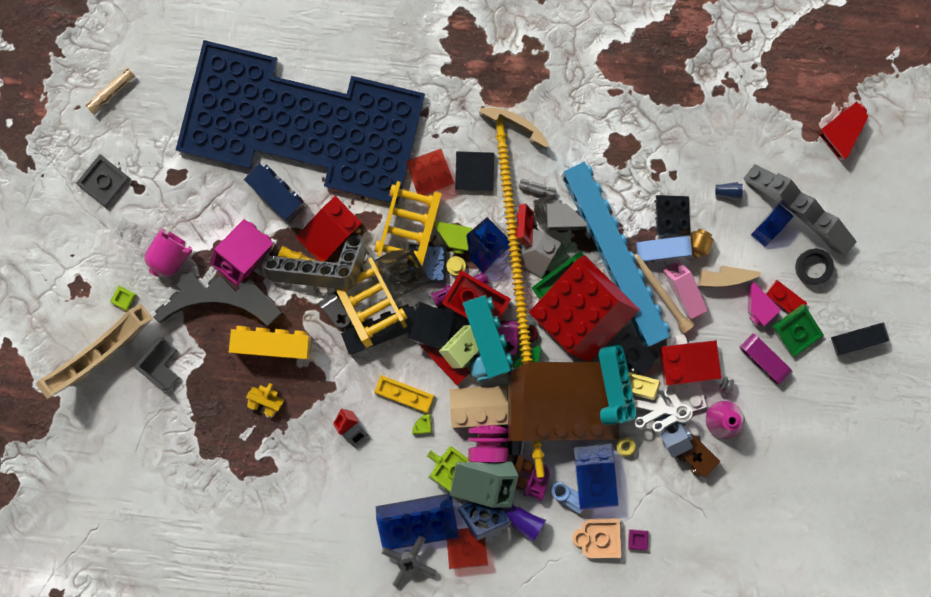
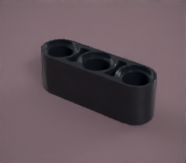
(860, 339)

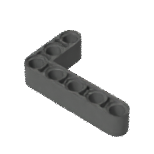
(318, 273)

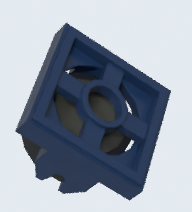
(483, 521)

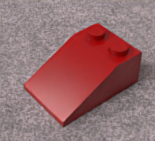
(329, 229)
(467, 288)
(690, 362)

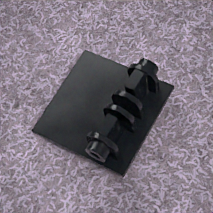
(672, 214)

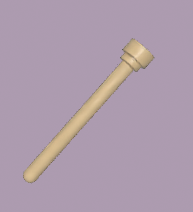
(684, 323)

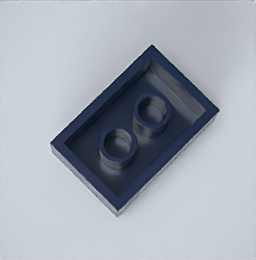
(275, 192)

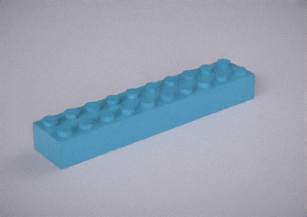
(614, 253)

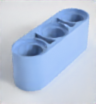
(664, 248)

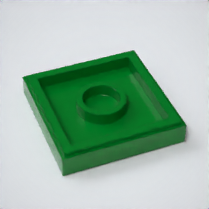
(798, 330)

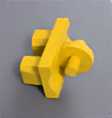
(266, 397)

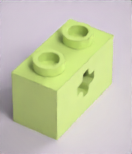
(460, 348)

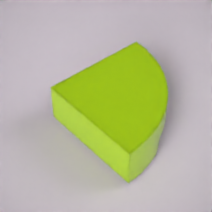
(422, 425)

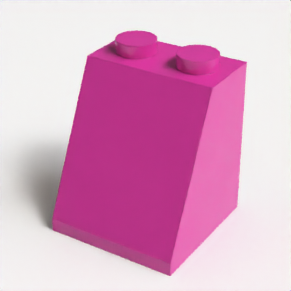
(241, 252)

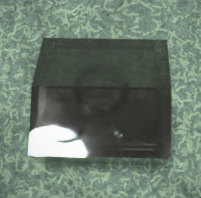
(401, 271)

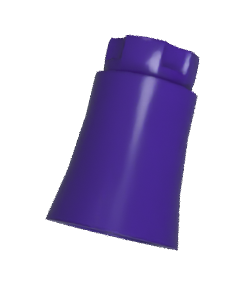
(525, 522)

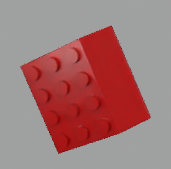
(584, 309)

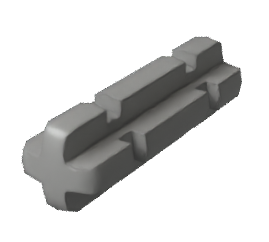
(536, 188)

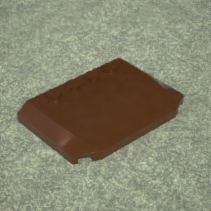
(557, 402)

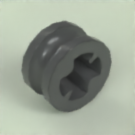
(726, 386)

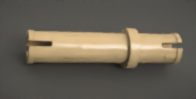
(110, 90)

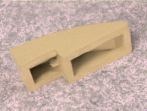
(726, 277)

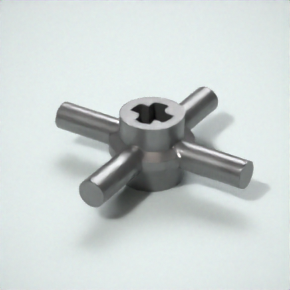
(414, 564)

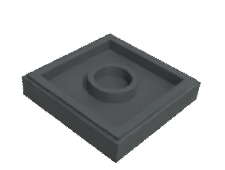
(103, 180)

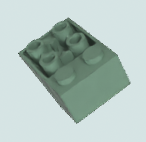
(485, 483)

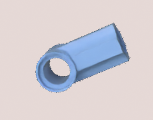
(569, 497)

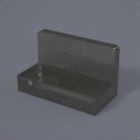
(538, 208)

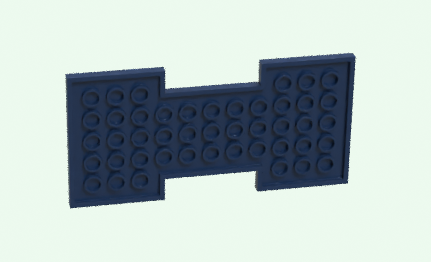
(245, 109)

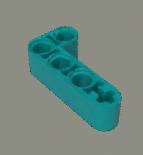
(617, 386)

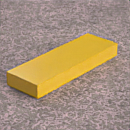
(404, 394)

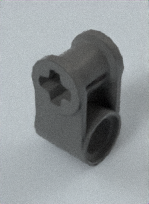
(334, 309)

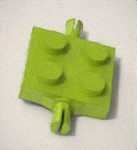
(445, 467)

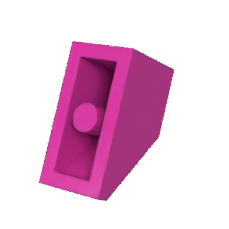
(760, 306)

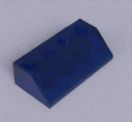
(407, 520)

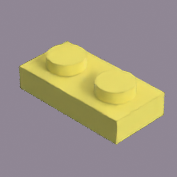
(644, 386)

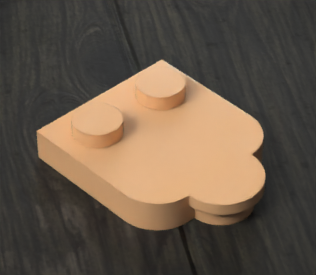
(599, 538)

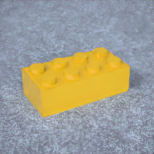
(270, 344)

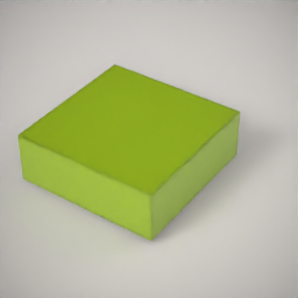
(123, 298)

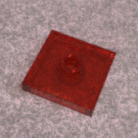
(466, 551)

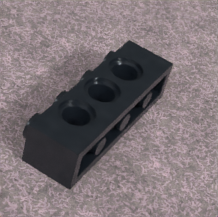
(354, 345)

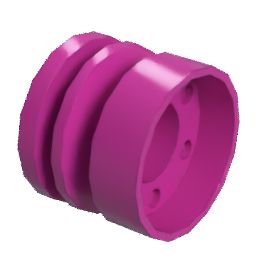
(488, 444)

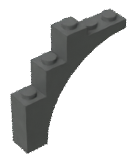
(803, 206)
(219, 291)

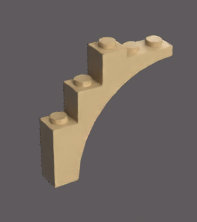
(97, 353)

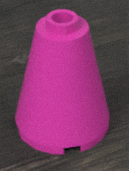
(718, 419)

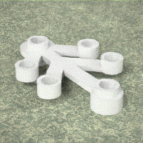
(660, 409)

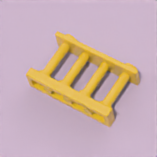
(426, 219)
(358, 317)

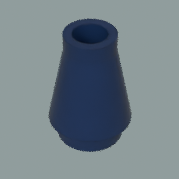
(729, 190)

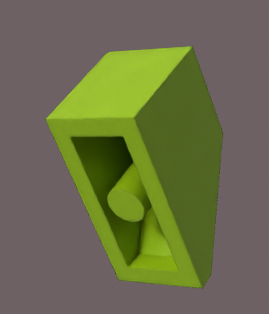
(453, 236)

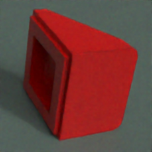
(344, 421)

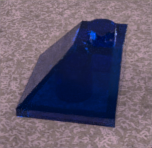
(486, 244)

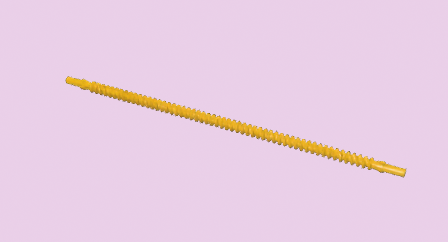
(501, 138)

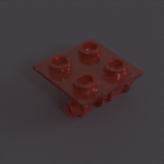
(430, 172)

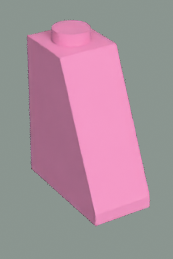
(685, 289)

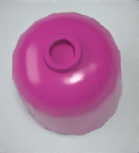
(166, 254)

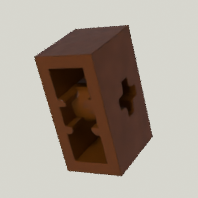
(707, 461)

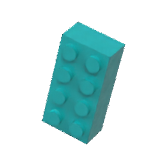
(487, 336)

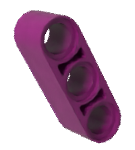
(766, 359)

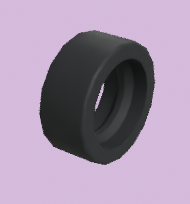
(814, 252)

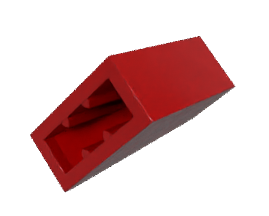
(844, 130)

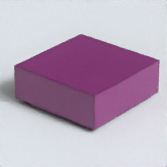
(638, 539)

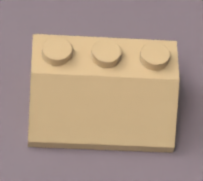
(479, 406)

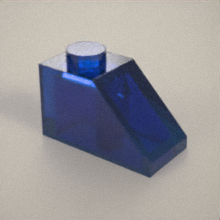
(772, 225)

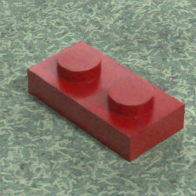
(525, 225)
(784, 297)

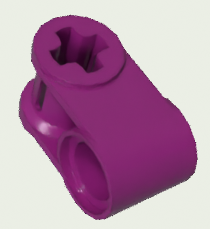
(510, 331)
(537, 484)

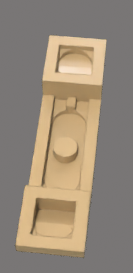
(493, 113)

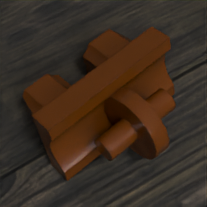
(524, 465)

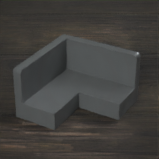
(154, 366)

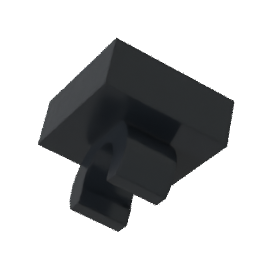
(355, 434)

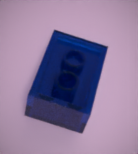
(595, 476)

